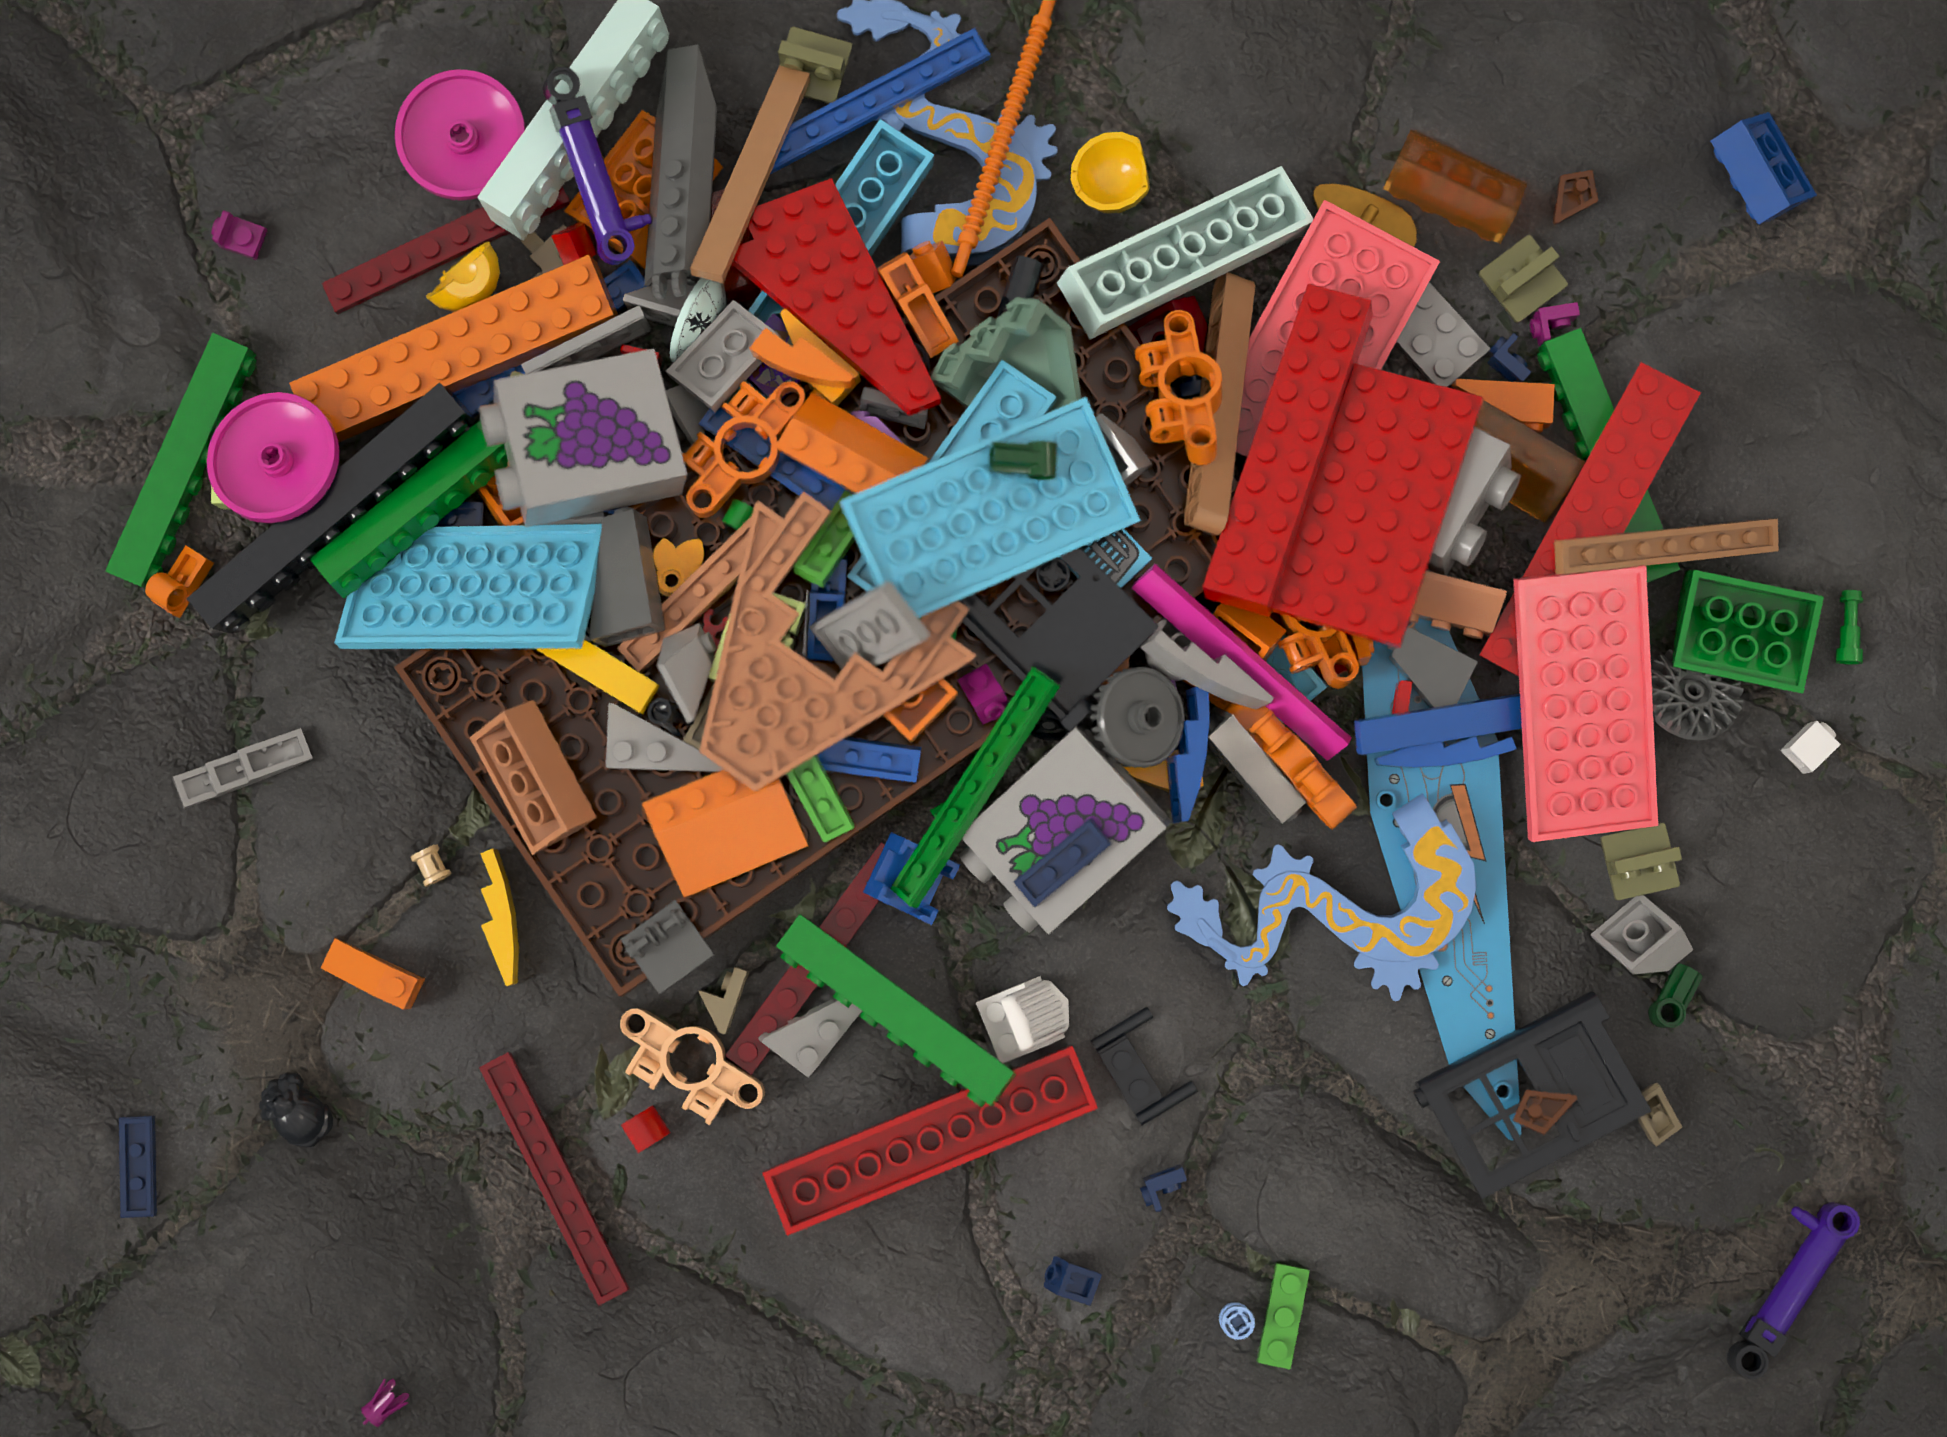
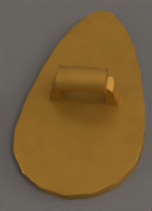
(1369, 208)

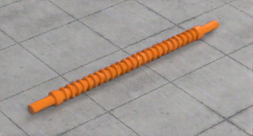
(1010, 114)

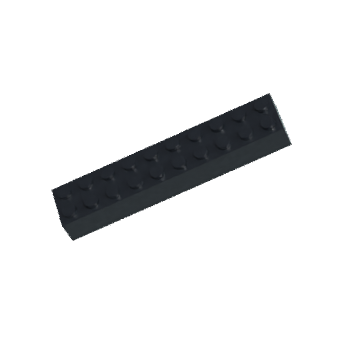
(359, 484)

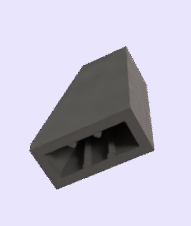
(1433, 668)

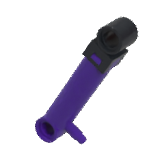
(572, 120)
(1768, 1328)

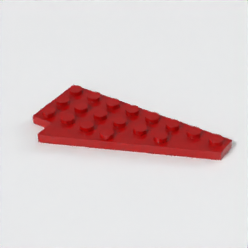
(820, 271)

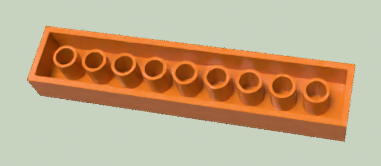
(459, 348)

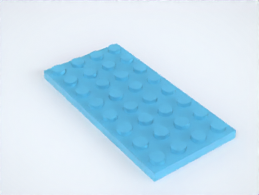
(968, 528)
(479, 591)

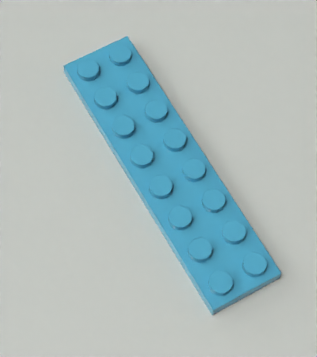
(1001, 404)

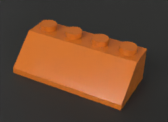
(845, 447)

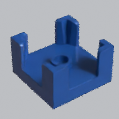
(888, 867)

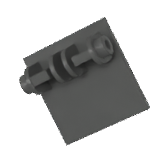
(667, 947)

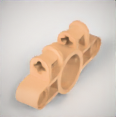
(660, 1039)

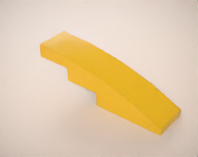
(606, 673)
(502, 930)

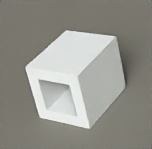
(1811, 746)

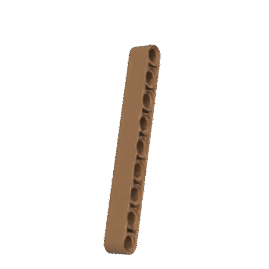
(1228, 345)

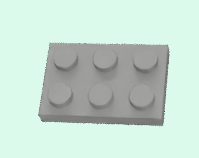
(1439, 340)
(720, 357)

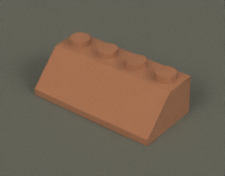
(1458, 604)
(532, 776)

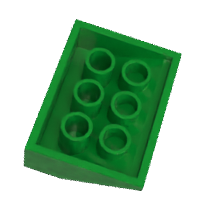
(1745, 630)

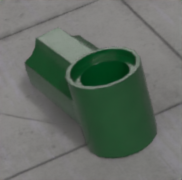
(1034, 459)
(1677, 994)

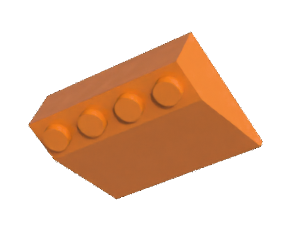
(631, 175)
(722, 829)

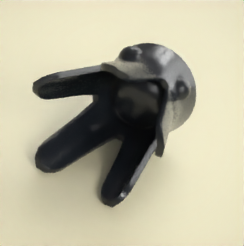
(664, 713)

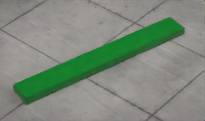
(975, 787)

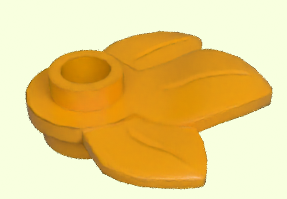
(676, 561)

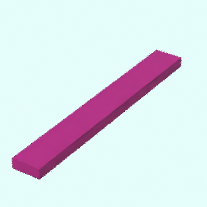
(1218, 640)

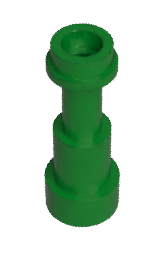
(1849, 650)

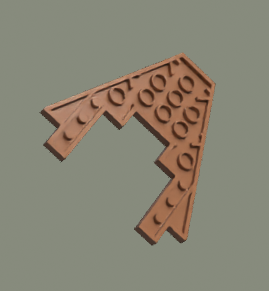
(774, 705)

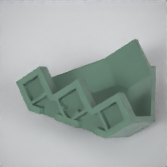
(1024, 337)

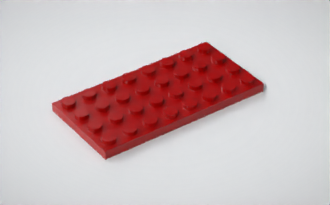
(1377, 505)

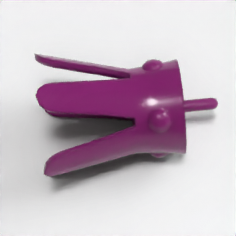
(383, 1404)

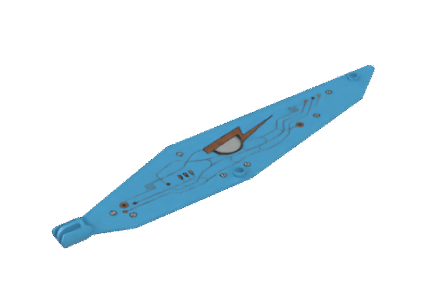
(1474, 975)

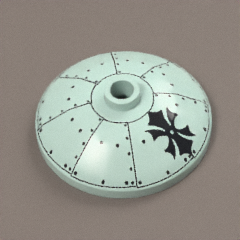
(698, 312)

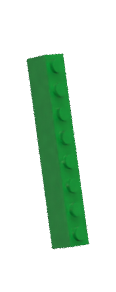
(1586, 415)
(181, 461)
(409, 511)
(895, 1010)

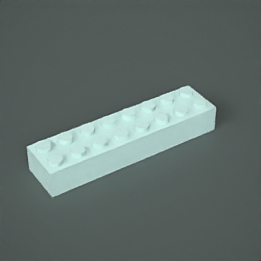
(606, 71)
(1184, 252)

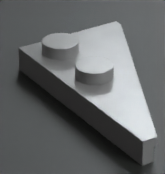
(642, 746)
(812, 1036)

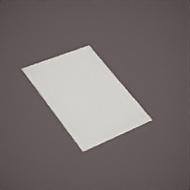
(806, 623)

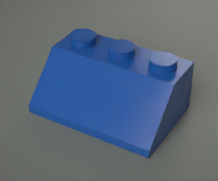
(1762, 168)

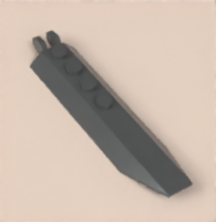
(680, 171)

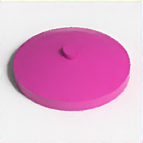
(457, 132)
(273, 457)

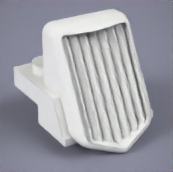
(1025, 1018)

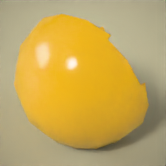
(1110, 172)
(468, 280)

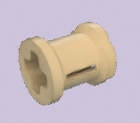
(431, 865)

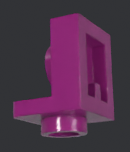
(238, 235)
(1556, 316)

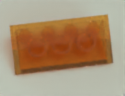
(1455, 187)
(1543, 465)

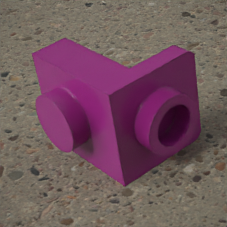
(984, 693)

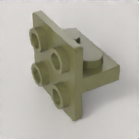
(821, 57)
(1524, 278)
(1640, 861)

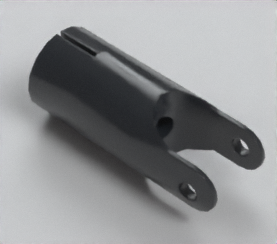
(1022, 281)

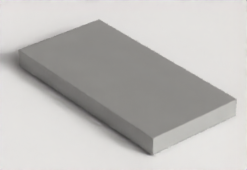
(592, 342)
(871, 626)

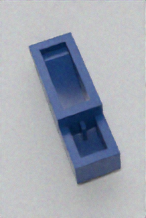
(823, 602)

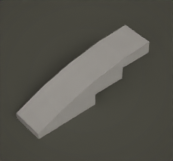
(1215, 676)
(242, 768)

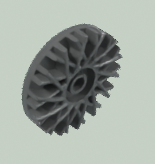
(1693, 702)
(1138, 717)

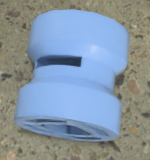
(1234, 1315)

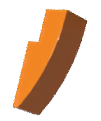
(917, 304)
(800, 361)

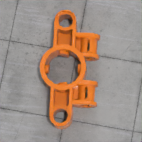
(1182, 419)
(706, 457)
(1321, 648)
(1296, 763)

